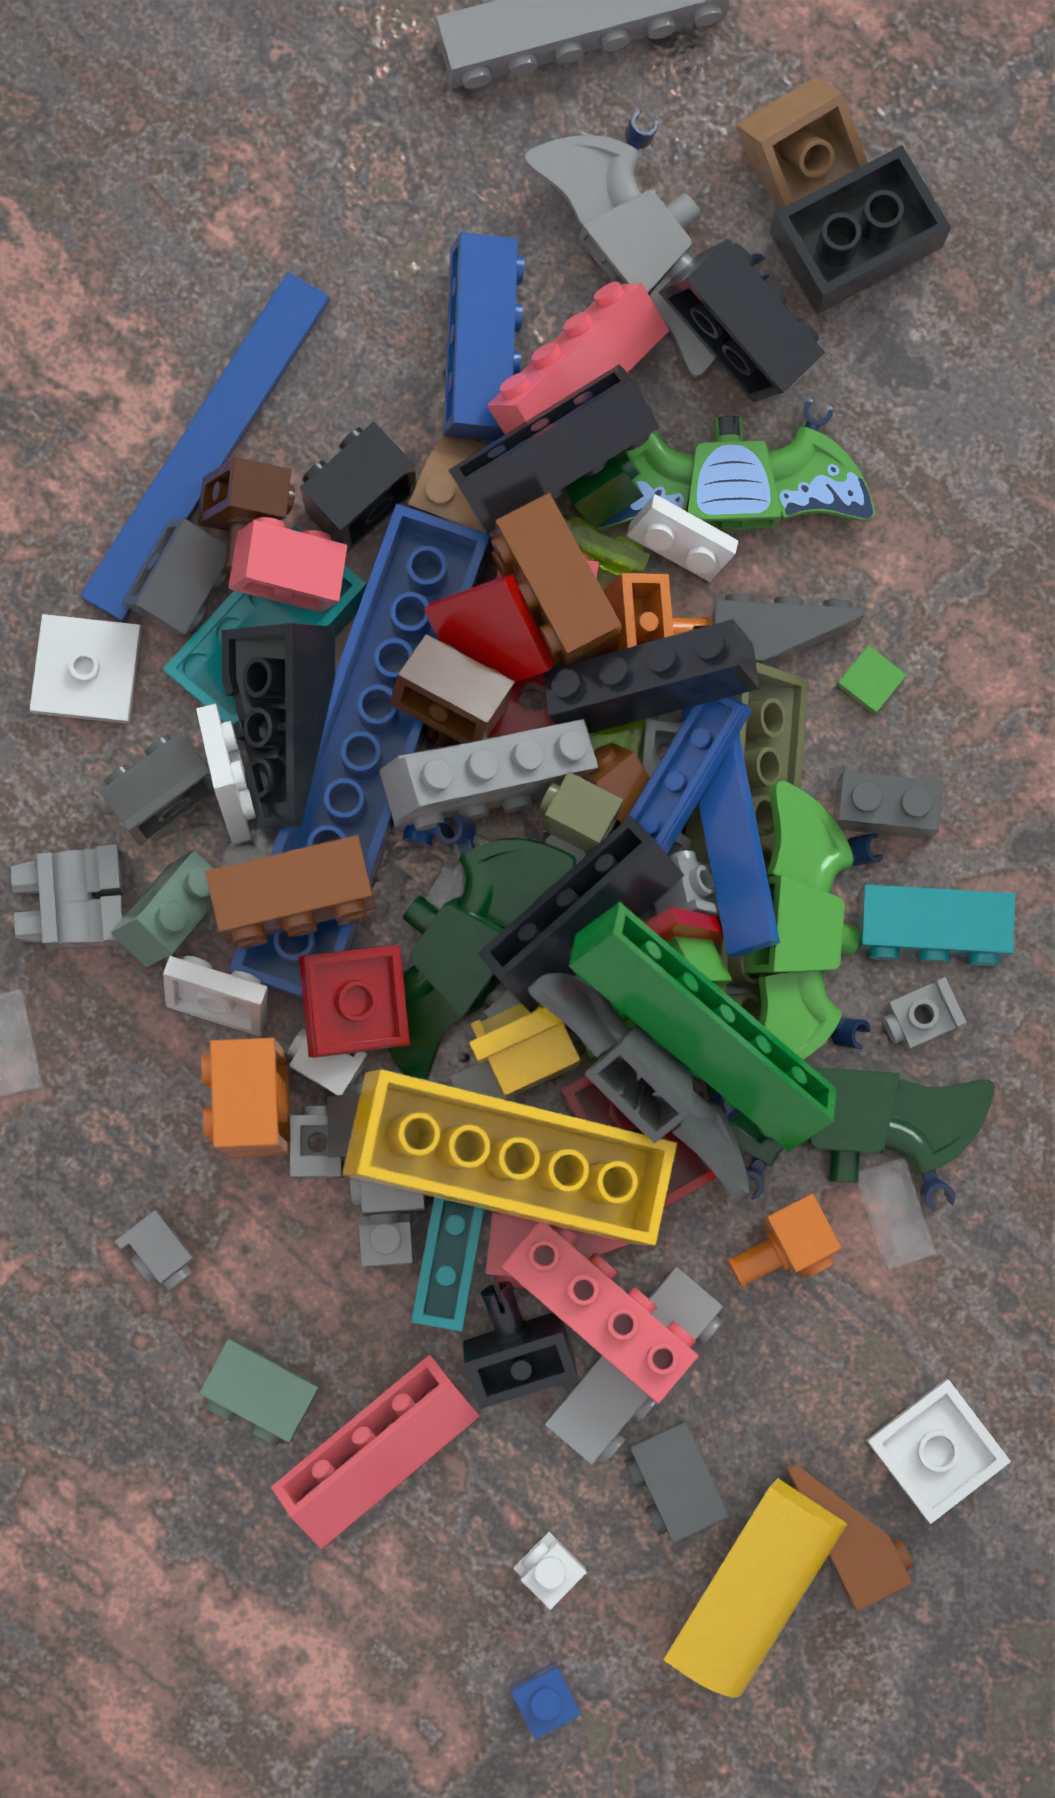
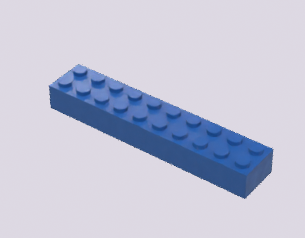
(362, 732)

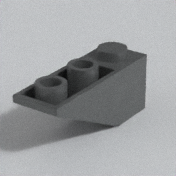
(787, 624)

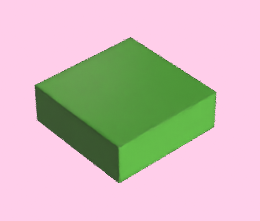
(871, 680)

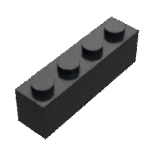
(556, 447)
(653, 678)
(540, 941)

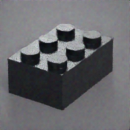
(859, 229)
(742, 320)

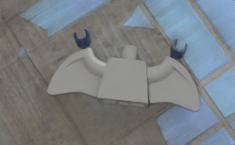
(622, 229)

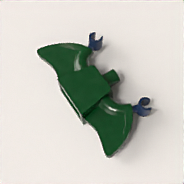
(446, 970)
(879, 1114)

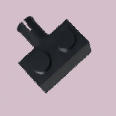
(518, 1353)

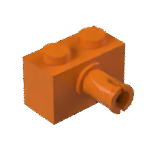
(645, 609)
(796, 1241)

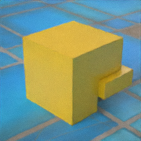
(523, 1048)

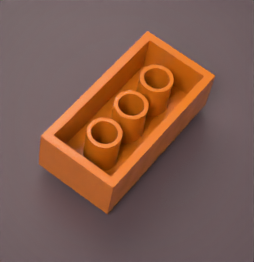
(248, 1097)

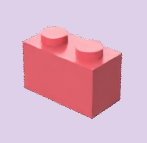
(288, 565)

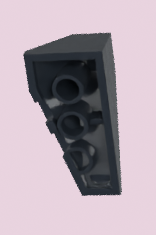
(282, 699)

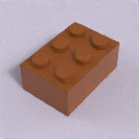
(555, 582)
(291, 892)

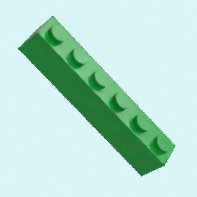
(703, 1027)

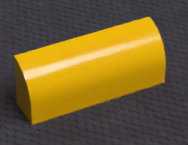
(755, 1591)

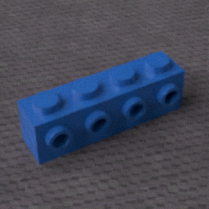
(480, 331)

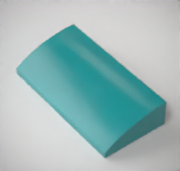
(199, 662)

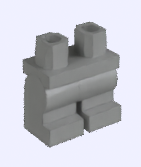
(67, 903)

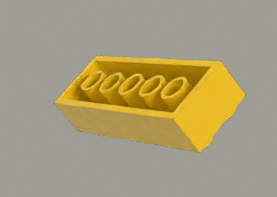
(509, 1158)

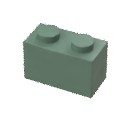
(166, 910)
(258, 1391)

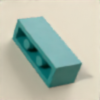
(936, 924)
(448, 1265)

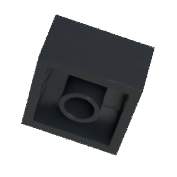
(358, 485)

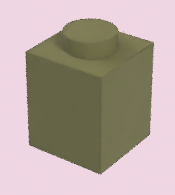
(580, 812)

